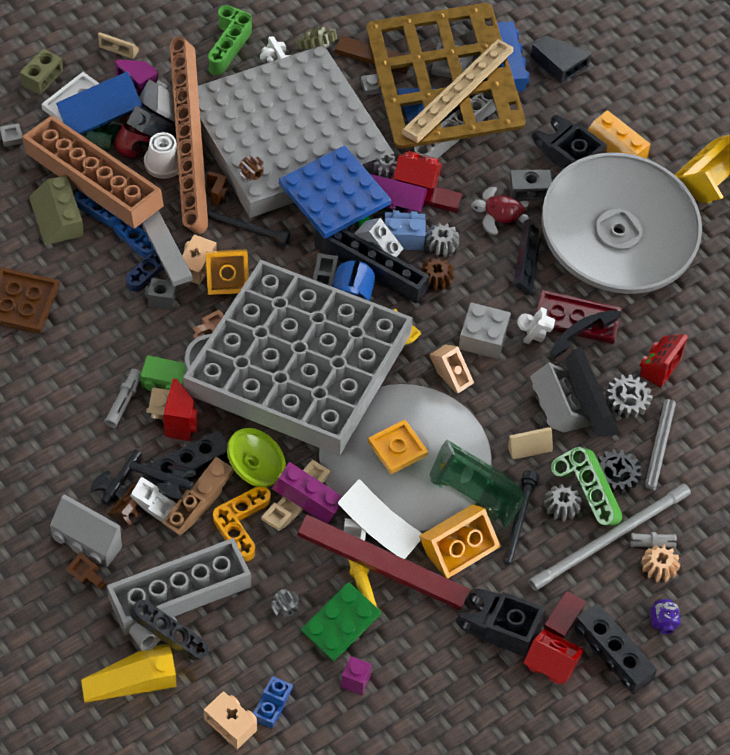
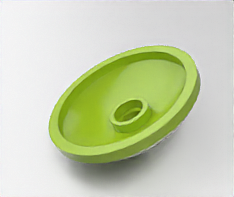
(255, 457)

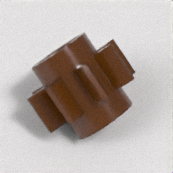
(251, 168)

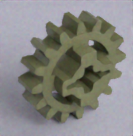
(316, 37)

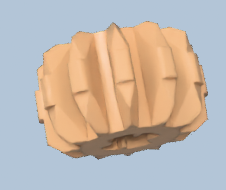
(660, 563)

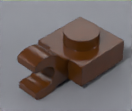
(84, 570)

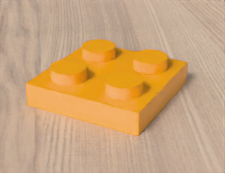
(397, 446)

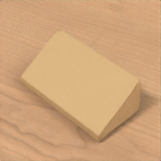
(117, 46)
(530, 443)

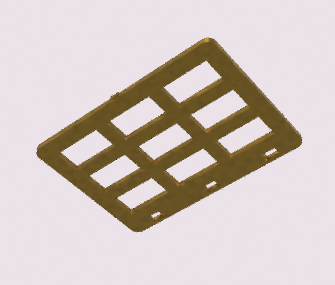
(499, 82)

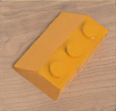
(618, 136)
(460, 540)

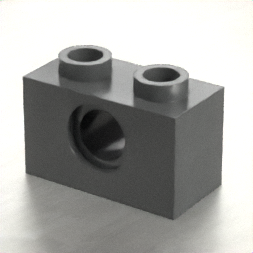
(529, 184)

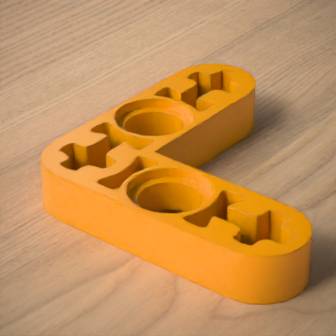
(235, 516)

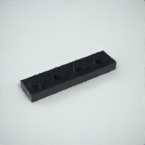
(527, 257)

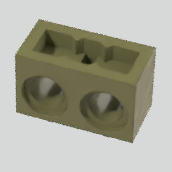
(41, 71)

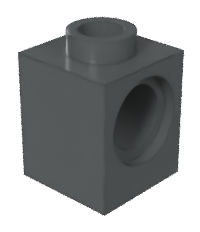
(161, 294)

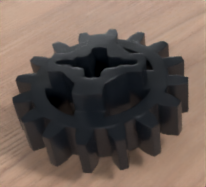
(628, 471)

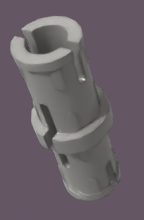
(650, 540)

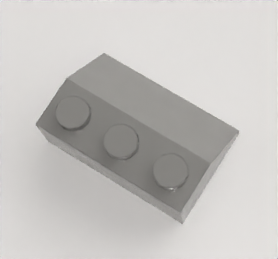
(560, 398)
(86, 531)

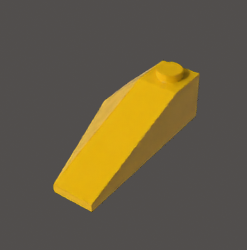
(132, 675)

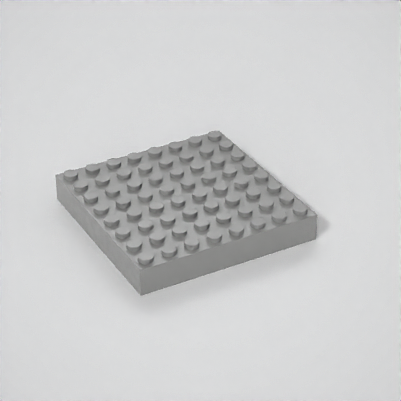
(287, 118)
(298, 356)

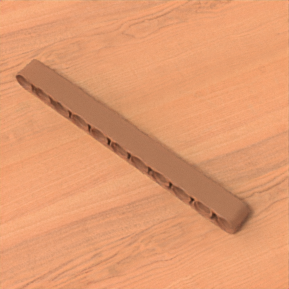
(188, 136)

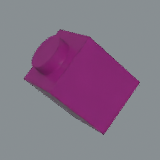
(356, 675)

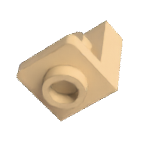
(158, 402)

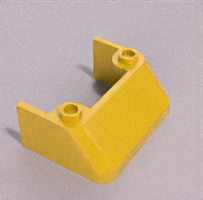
(707, 170)

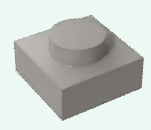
(370, 84)
(11, 135)

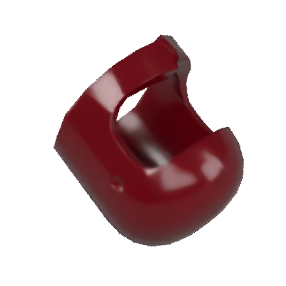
(127, 138)

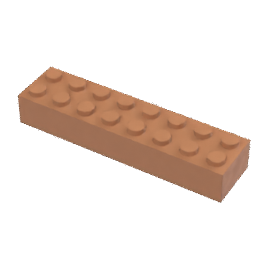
(93, 171)

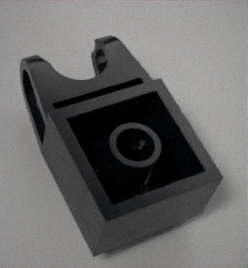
(568, 142)
(503, 620)

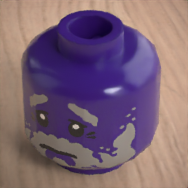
(665, 616)

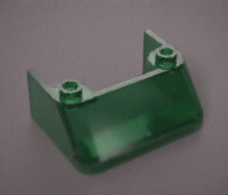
(478, 481)

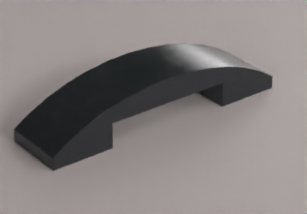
(602, 319)

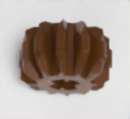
(439, 273)

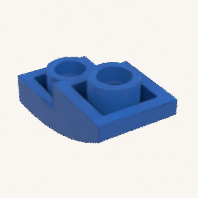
(272, 702)

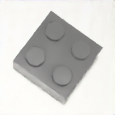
(484, 330)

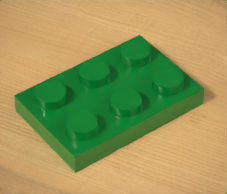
(341, 621)

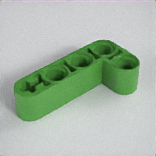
(237, 29)
(592, 488)

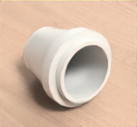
(162, 156)

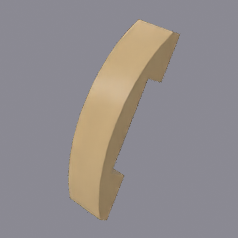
(285, 511)

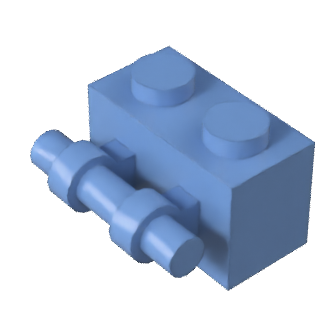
(407, 228)

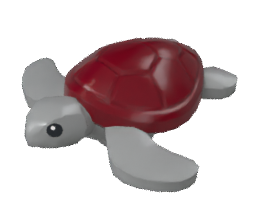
(499, 209)

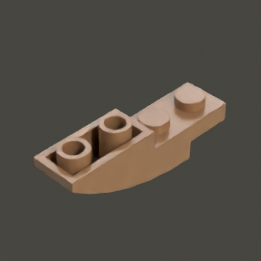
(200, 498)

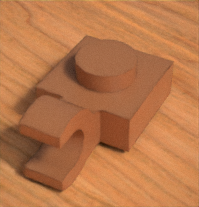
(208, 324)

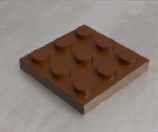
(25, 299)

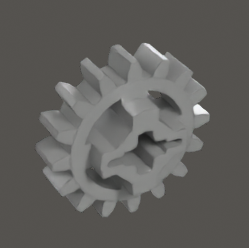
(628, 396)

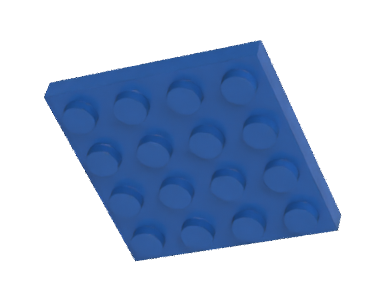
(334, 191)

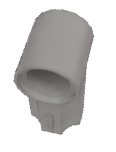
(144, 638)

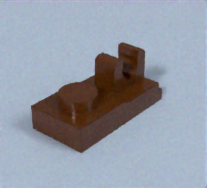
(125, 507)

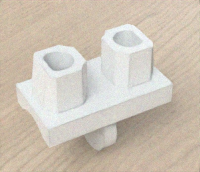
(273, 51)
(536, 325)

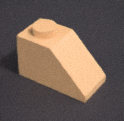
(452, 367)

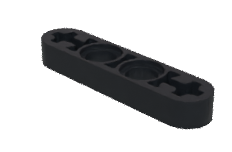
(167, 633)

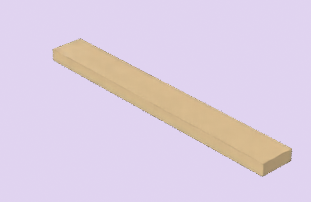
(457, 91)

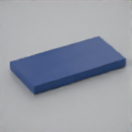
(99, 104)

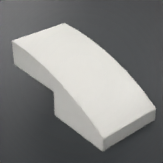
(151, 500)

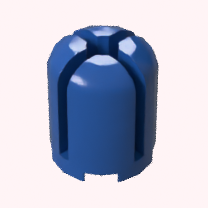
(363, 282)

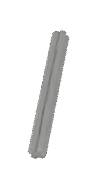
(660, 444)

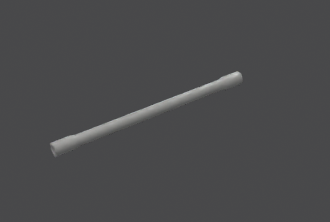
(548, 575)

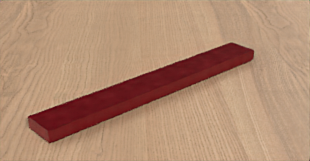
(383, 562)

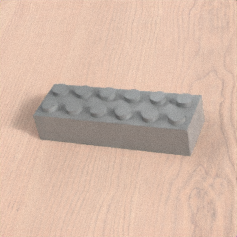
(182, 583)

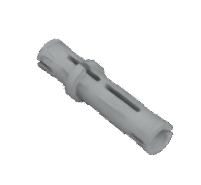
(127, 390)

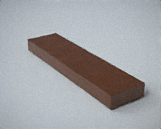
(362, 52)

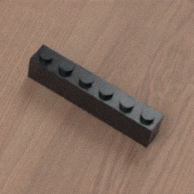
(387, 268)

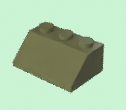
(56, 211)

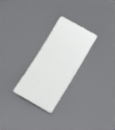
(379, 520)

